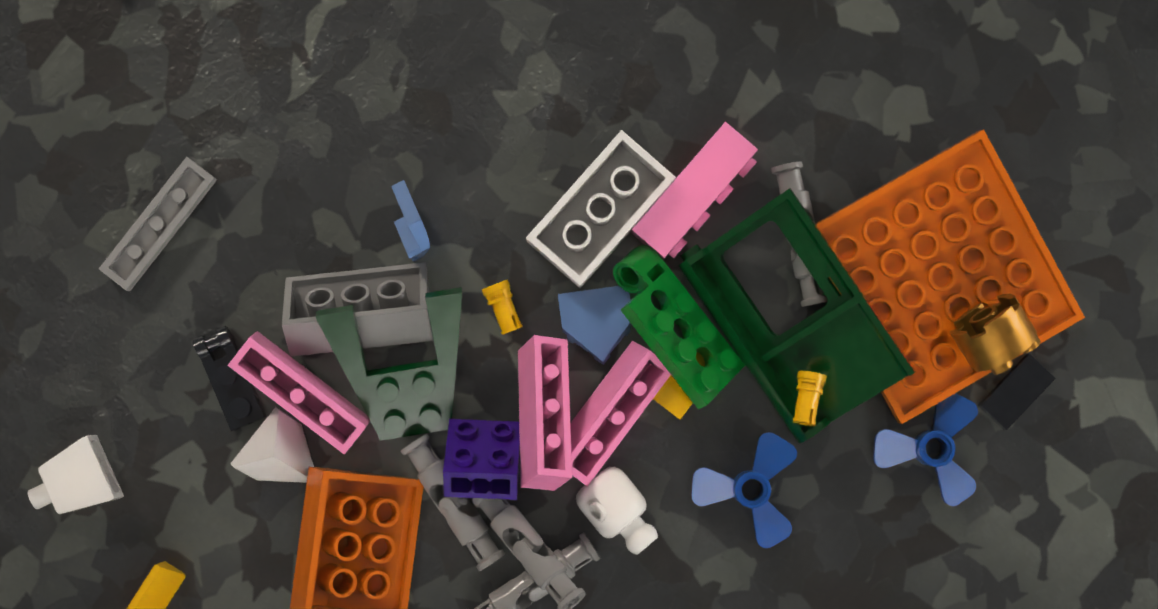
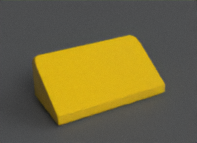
(158, 587)

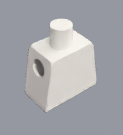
(76, 478)

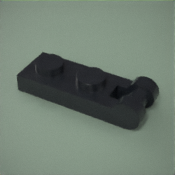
(234, 393)

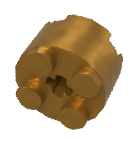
(995, 334)

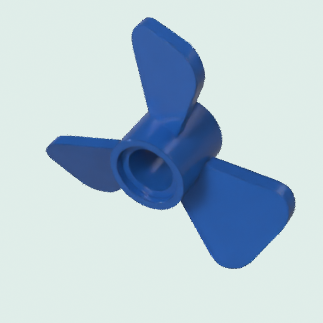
(949, 418)
(770, 458)

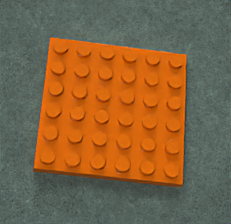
(938, 248)

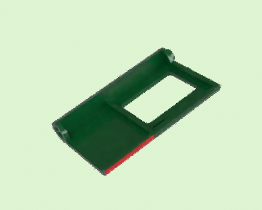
(838, 340)

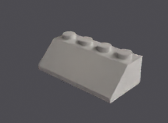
(385, 301)

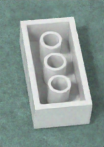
(600, 209)

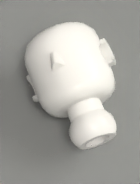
(615, 507)

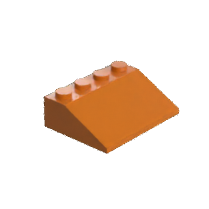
(356, 540)

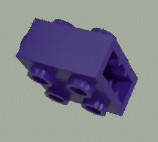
(482, 459)

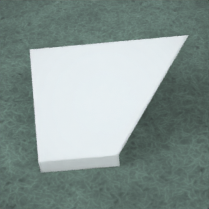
(276, 451)

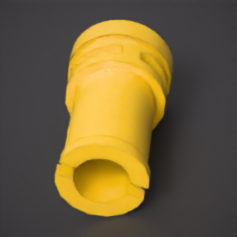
(500, 299)
(809, 391)

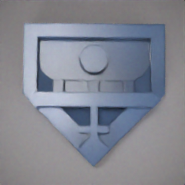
(410, 226)
(595, 319)

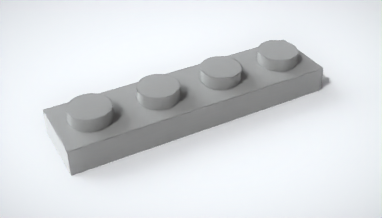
(157, 224)

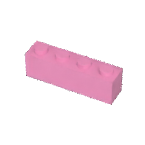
(694, 191)
(299, 392)
(614, 409)
(544, 413)

